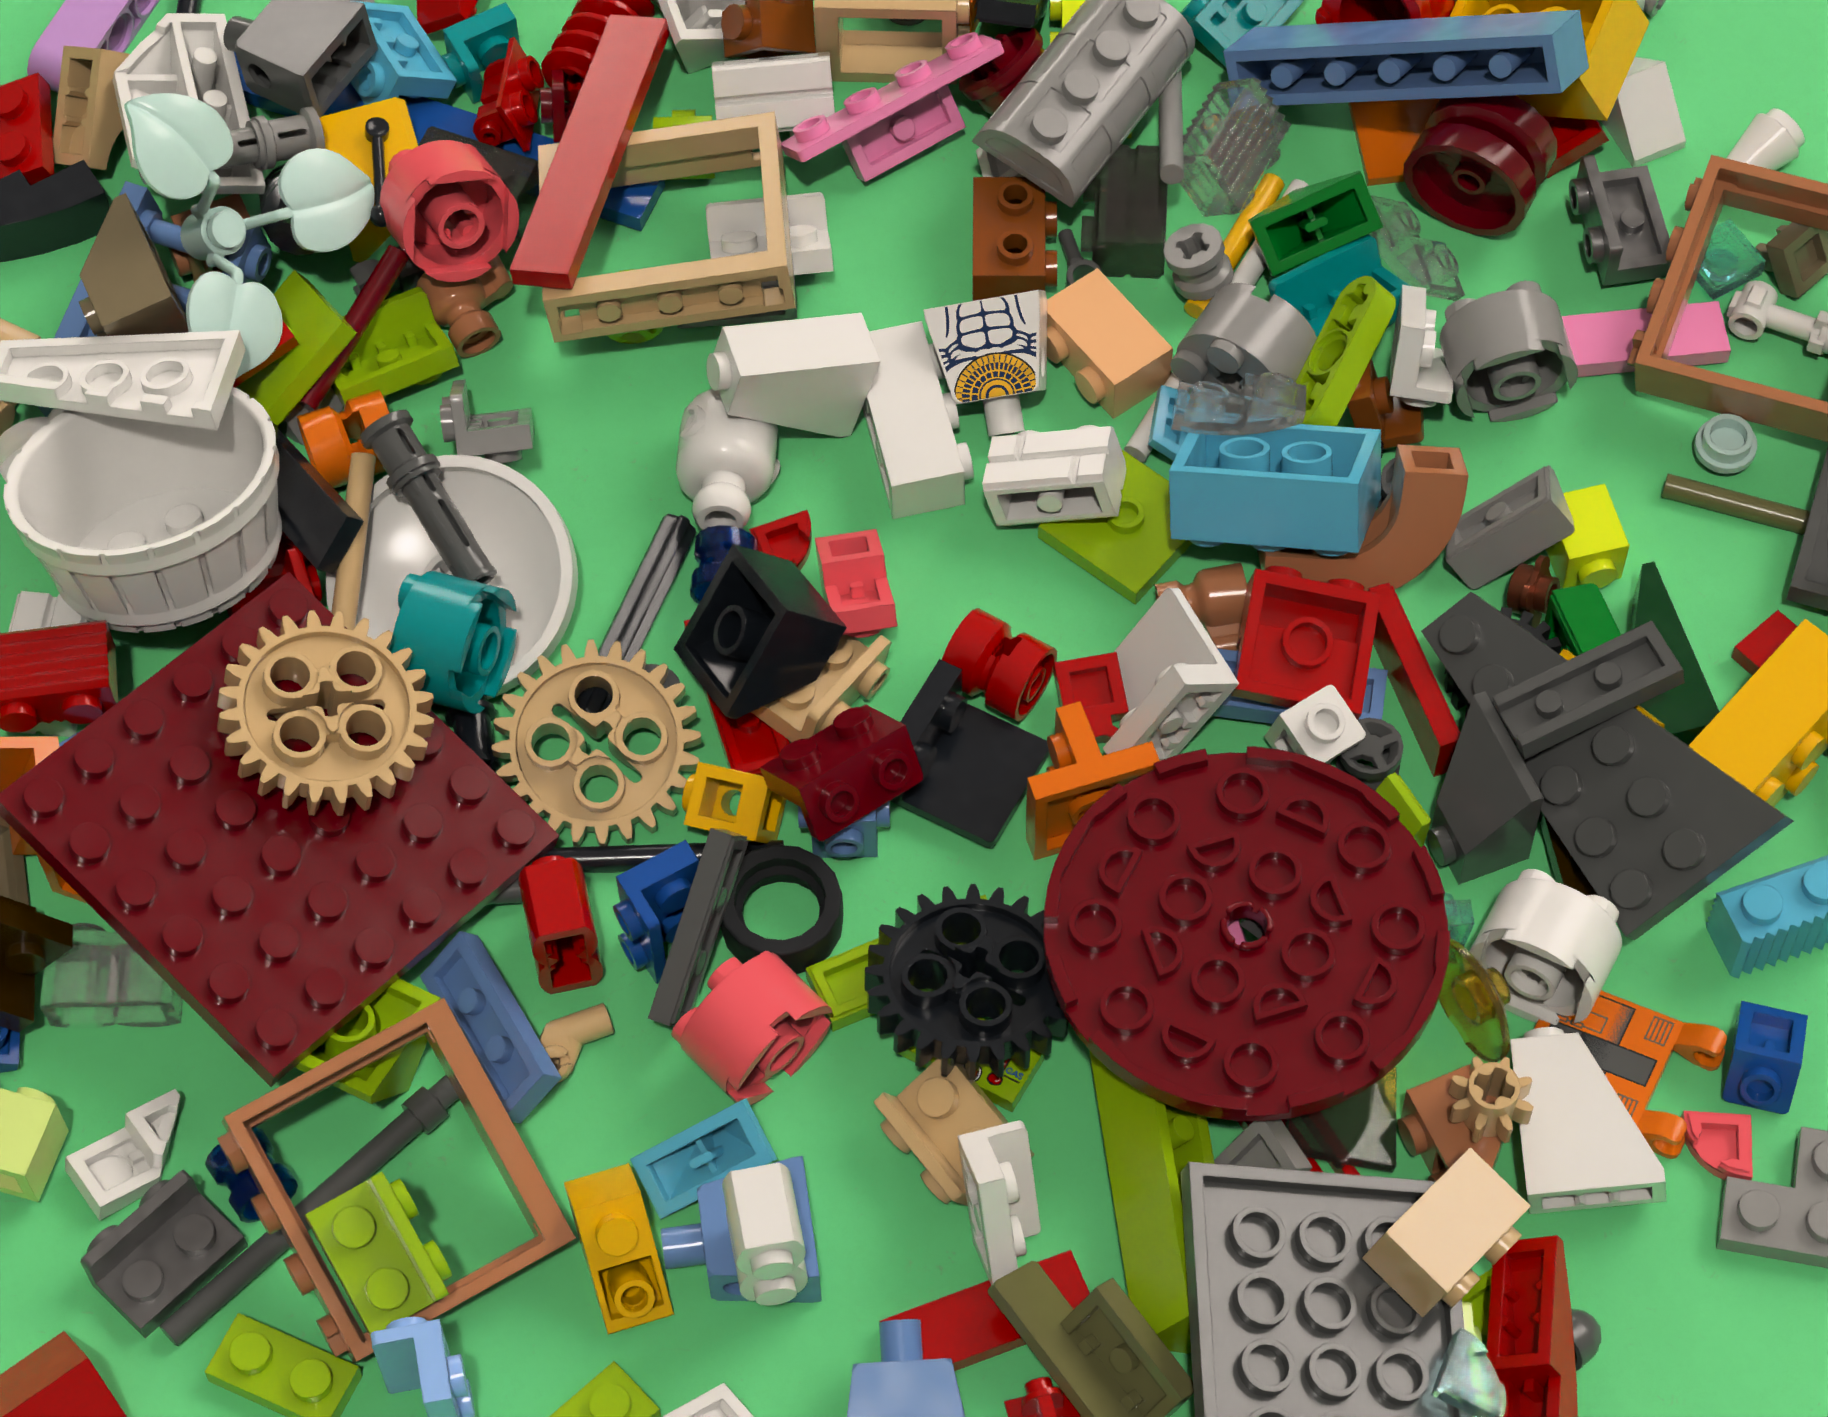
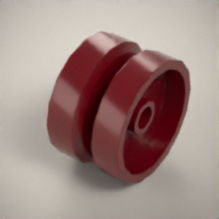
(1480, 162)

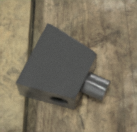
(302, 50)

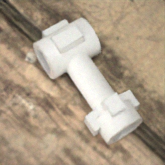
(1757, 308)

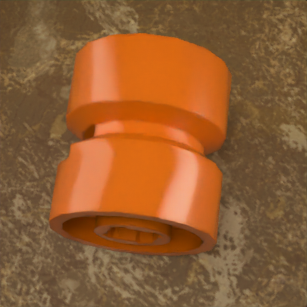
(328, 435)

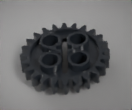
(966, 983)

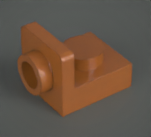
(1375, 409)

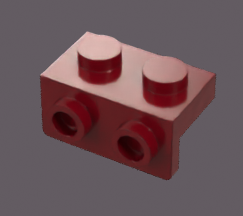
(845, 769)

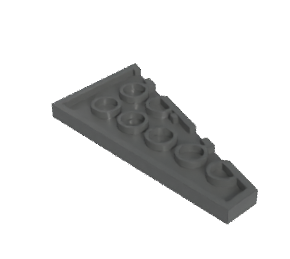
(1624, 796)

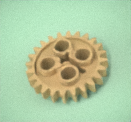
(636, 703)
(335, 764)

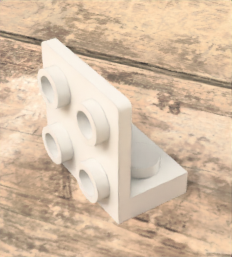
(1169, 678)

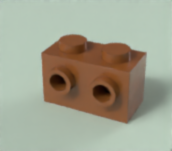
(1010, 237)

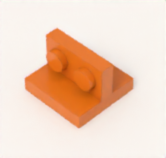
(1076, 779)

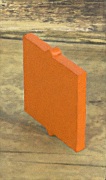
(1387, 135)

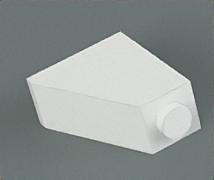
(796, 372)
(1580, 1136)

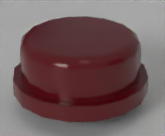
(997, 78)

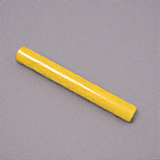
(1241, 232)

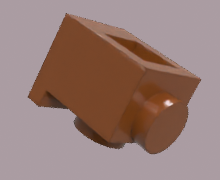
(768, 28)

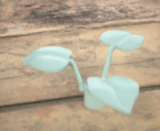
(325, 194)

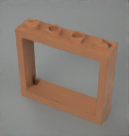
(1752, 190)
(491, 1123)

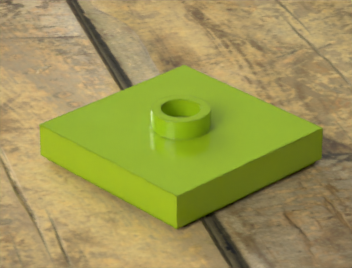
(321, 339)
(1127, 549)

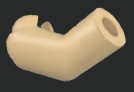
(567, 1035)

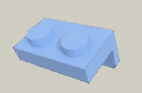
(417, 1356)

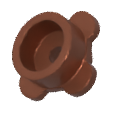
(1531, 588)

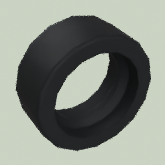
(788, 865)

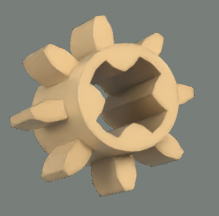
(1493, 1080)

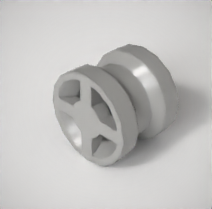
(1198, 261)

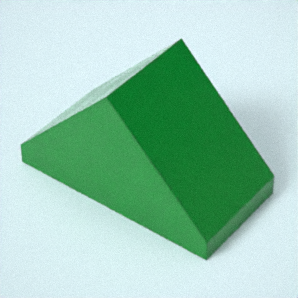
(1314, 221)

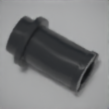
(476, 730)

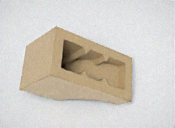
(87, 107)

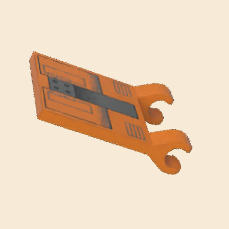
(1633, 1051)

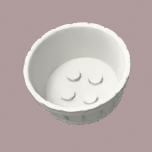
(150, 515)

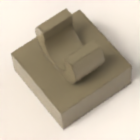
(1796, 257)

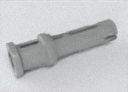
(275, 139)

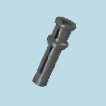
(415, 477)

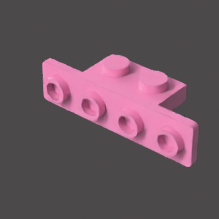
(900, 118)

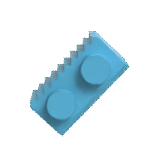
(1771, 917)

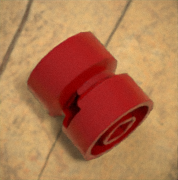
(1003, 667)

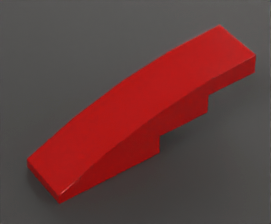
(1533, 1330)

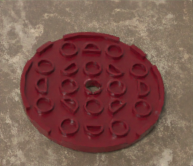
(1263, 1024)

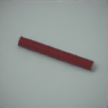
(359, 318)

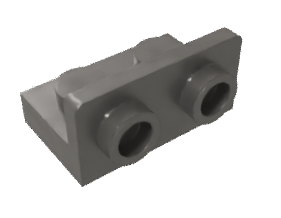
(161, 1253)

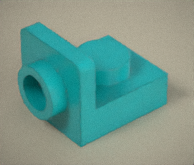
(476, 44)

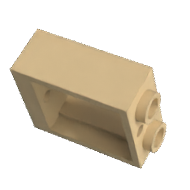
(880, 54)

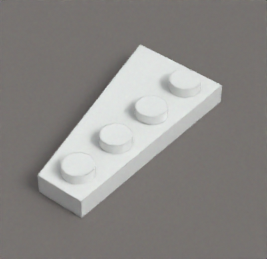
(137, 377)

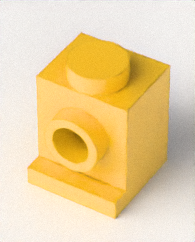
(708, 803)

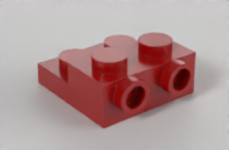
(1304, 637)

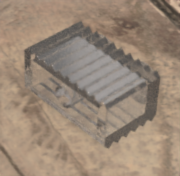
(1231, 146)

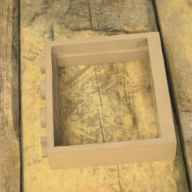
(695, 288)

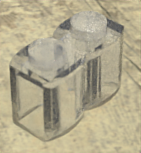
(105, 985)

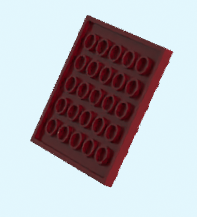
(255, 908)

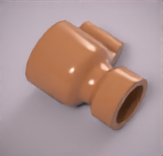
(462, 306)
(1217, 600)

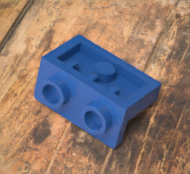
(653, 904)

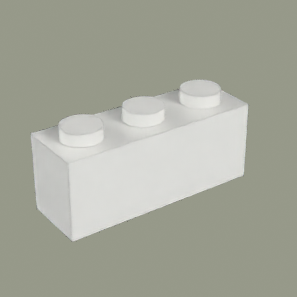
(914, 425)

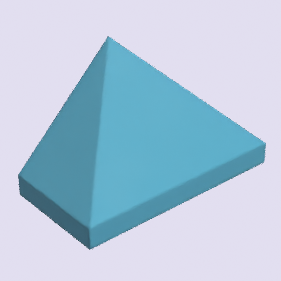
(702, 1155)

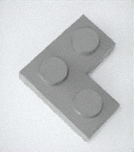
(1777, 1218)

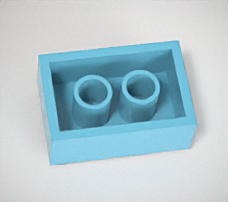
(1277, 488)

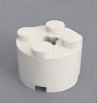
(1549, 946)

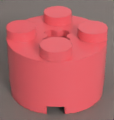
(448, 209)
(753, 1025)

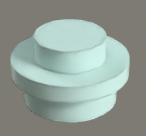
(1726, 444)

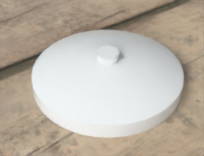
(516, 533)

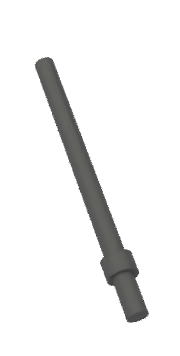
(421, 1113)

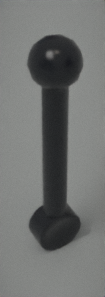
(377, 132)

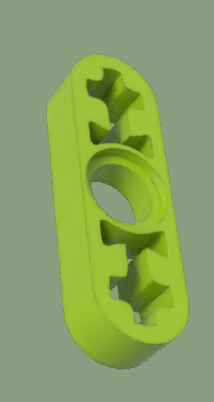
(1350, 336)

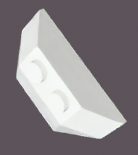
(190, 60)

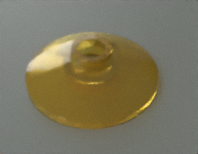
(1476, 1003)

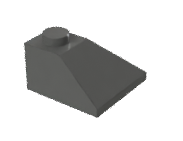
(1486, 800)

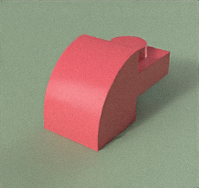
(856, 581)

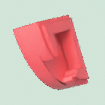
(1720, 1142)

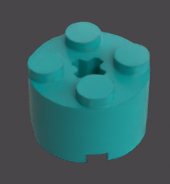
(455, 636)

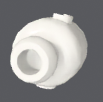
(724, 461)

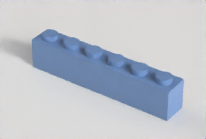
(1413, 58)

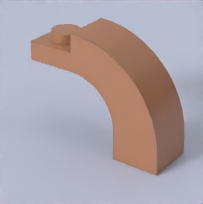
(1406, 528)

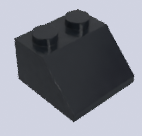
(758, 632)

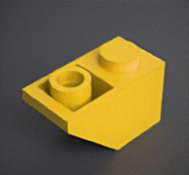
(619, 1248)

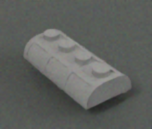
(1088, 93)

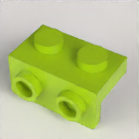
(397, 349)

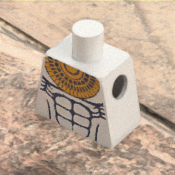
(993, 353)

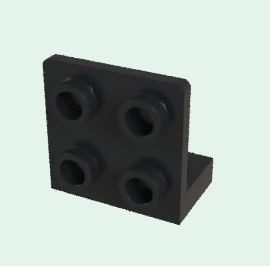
(968, 759)

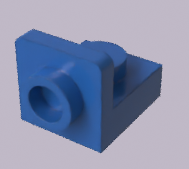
(1765, 1057)

